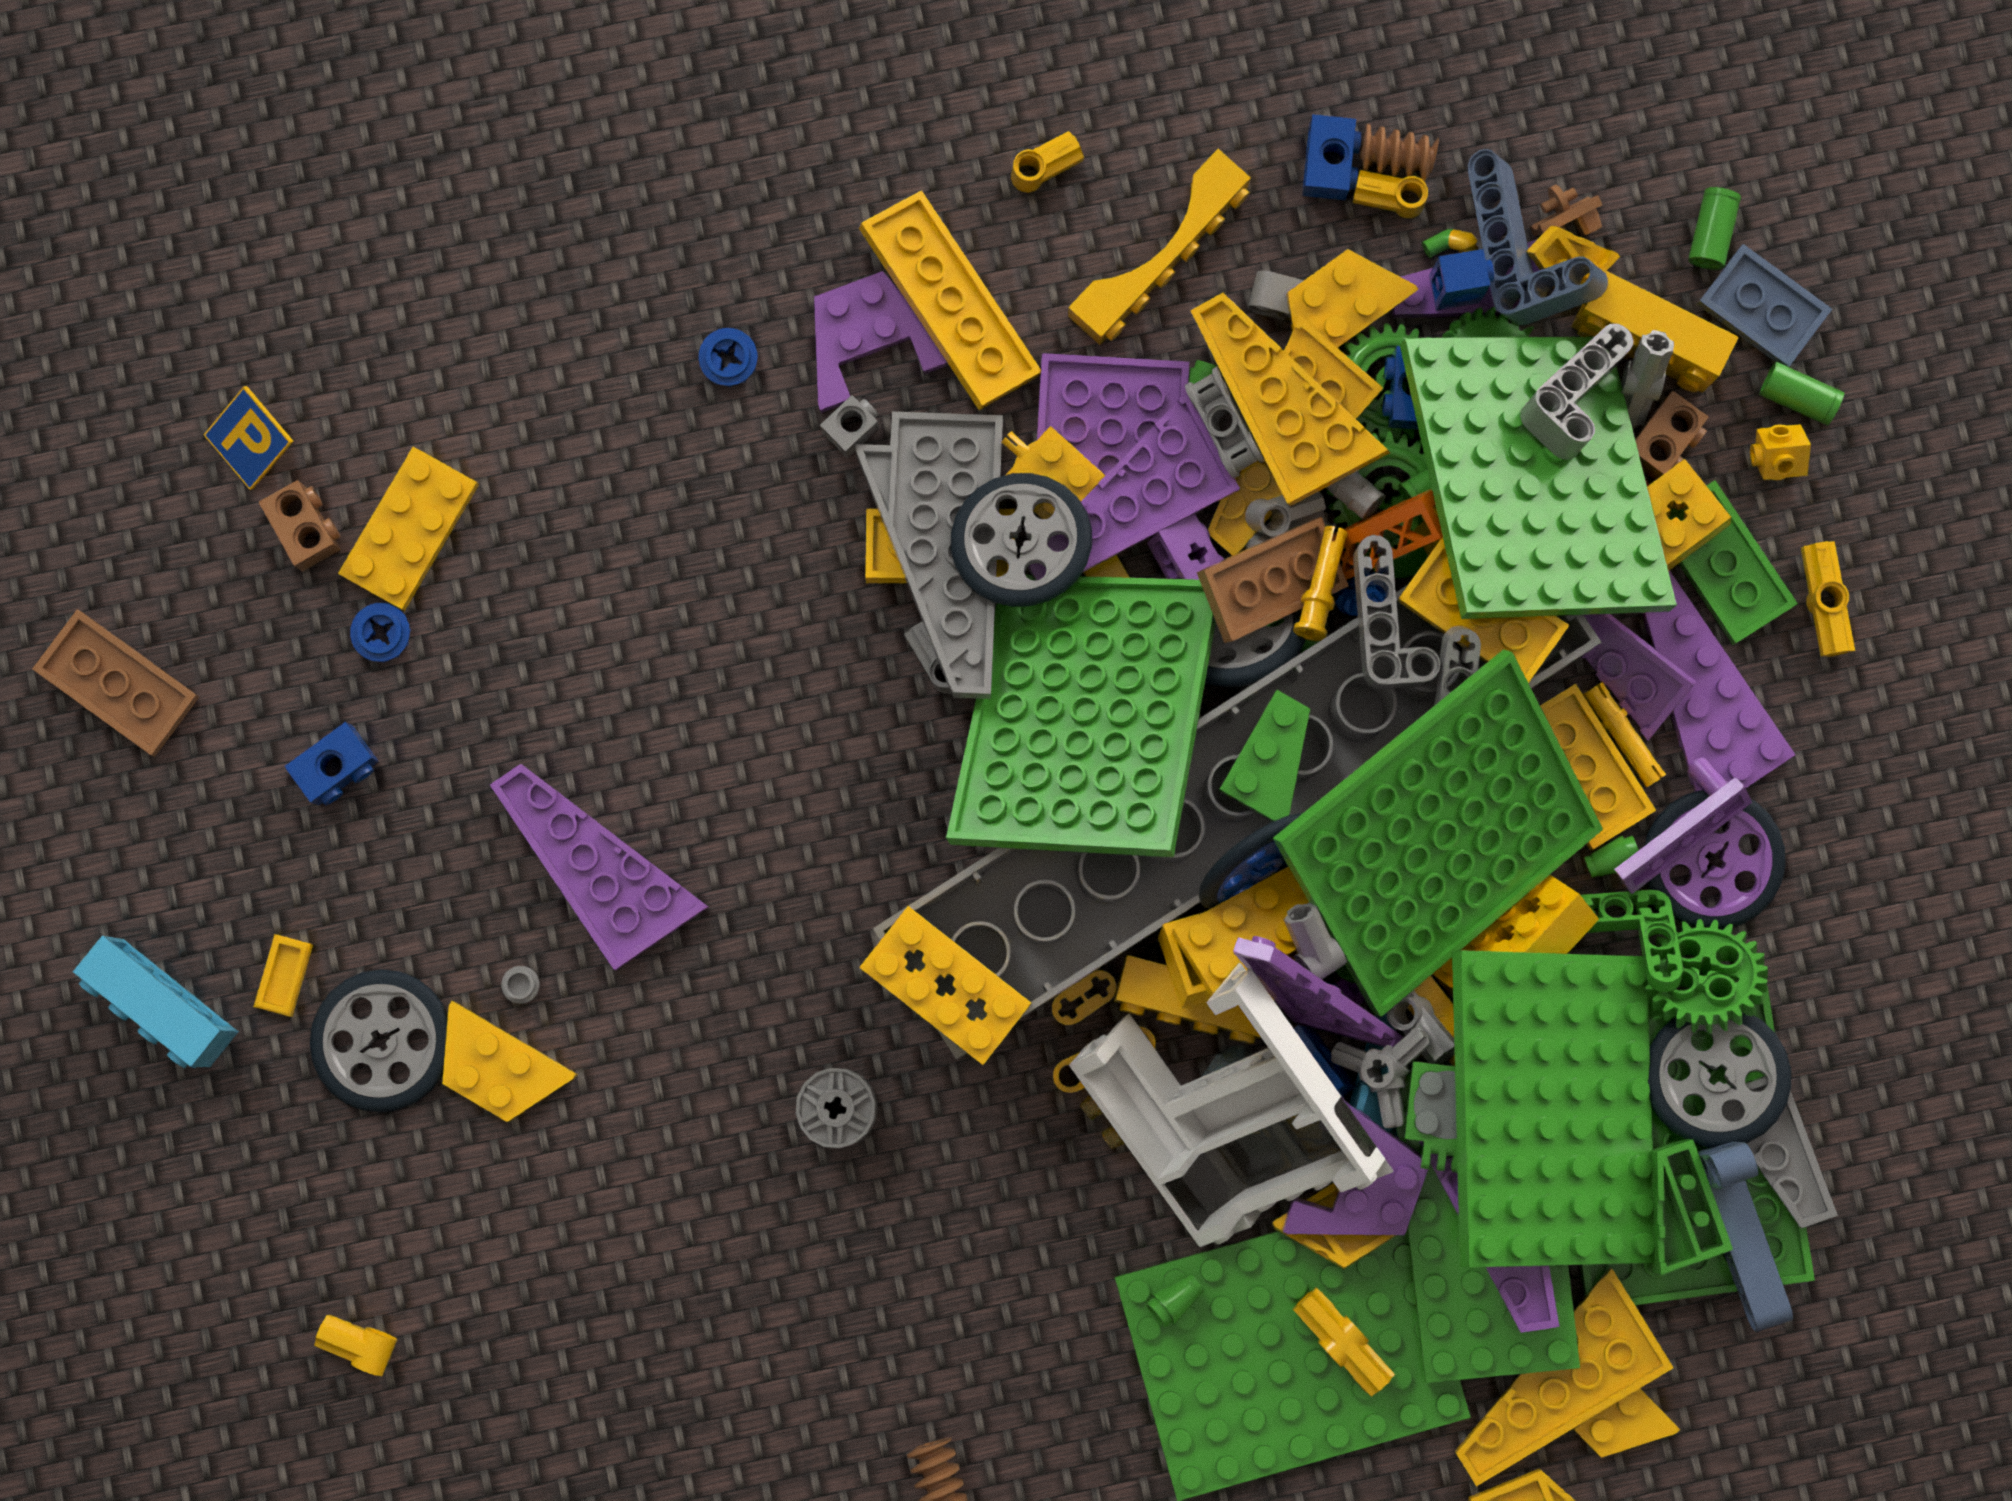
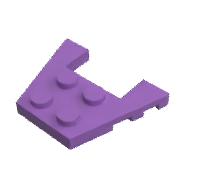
(860, 322)
(1375, 1210)

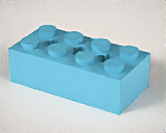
(154, 1002)

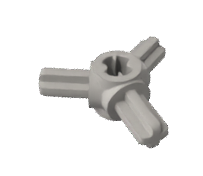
(1369, 1068)

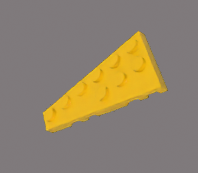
(1342, 380)
(1292, 417)
(1538, 1407)

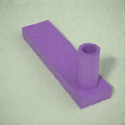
(1723, 803)

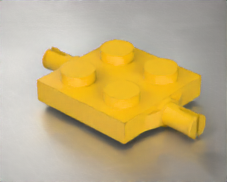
(1055, 459)

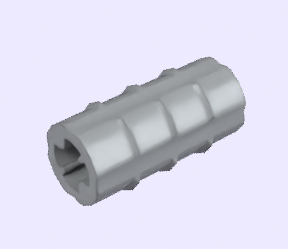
(1358, 494)

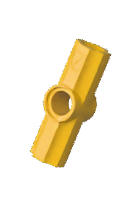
(1824, 574)
(1343, 1341)

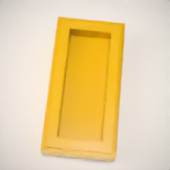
(283, 975)

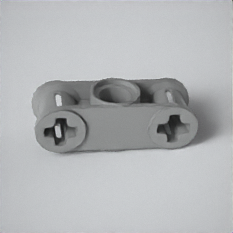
(1213, 400)

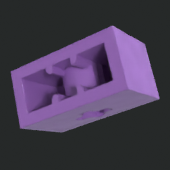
(1180, 542)

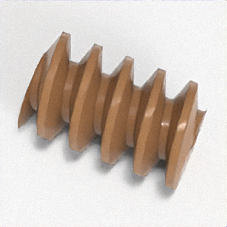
(1397, 153)
(937, 1471)

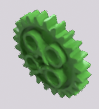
(1707, 976)

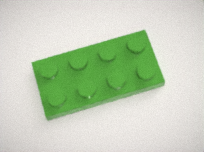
(1735, 577)

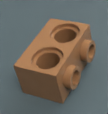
(1661, 433)
(294, 529)

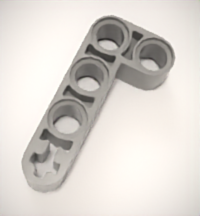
(1553, 409)
(1385, 613)

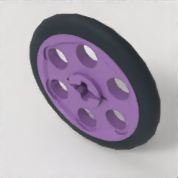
(1734, 906)

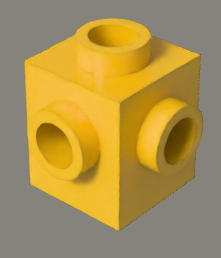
(1781, 452)

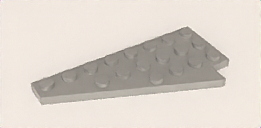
(918, 491)

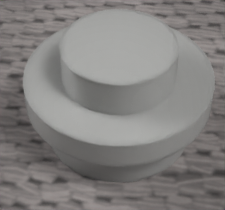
(520, 984)

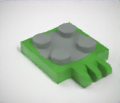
(1433, 1113)

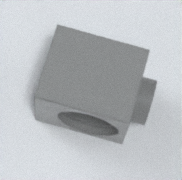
(845, 440)

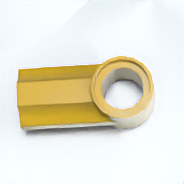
(1048, 160)
(1385, 193)
(365, 1348)

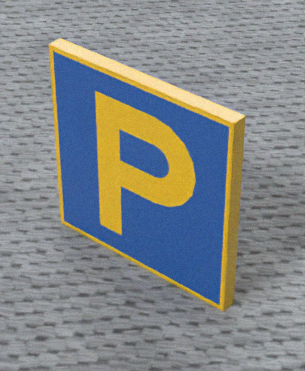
(248, 438)

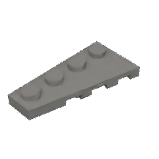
(1788, 1161)

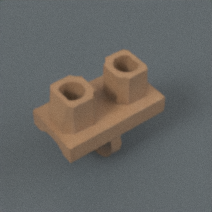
(1582, 212)

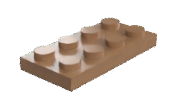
(1265, 580)
(116, 683)

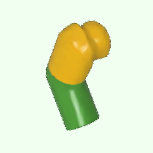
(1450, 239)

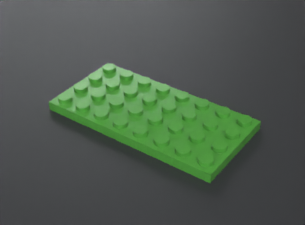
(1459, 1309)

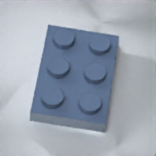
(1764, 306)

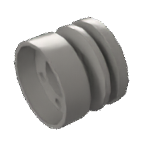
(855, 1095)

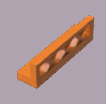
(1389, 519)

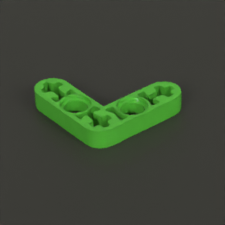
(1647, 925)

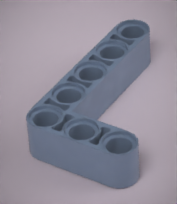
(1512, 251)
(1751, 1257)

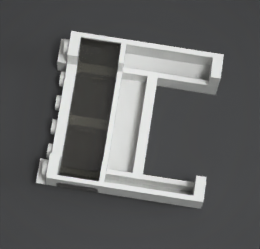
(1238, 1134)

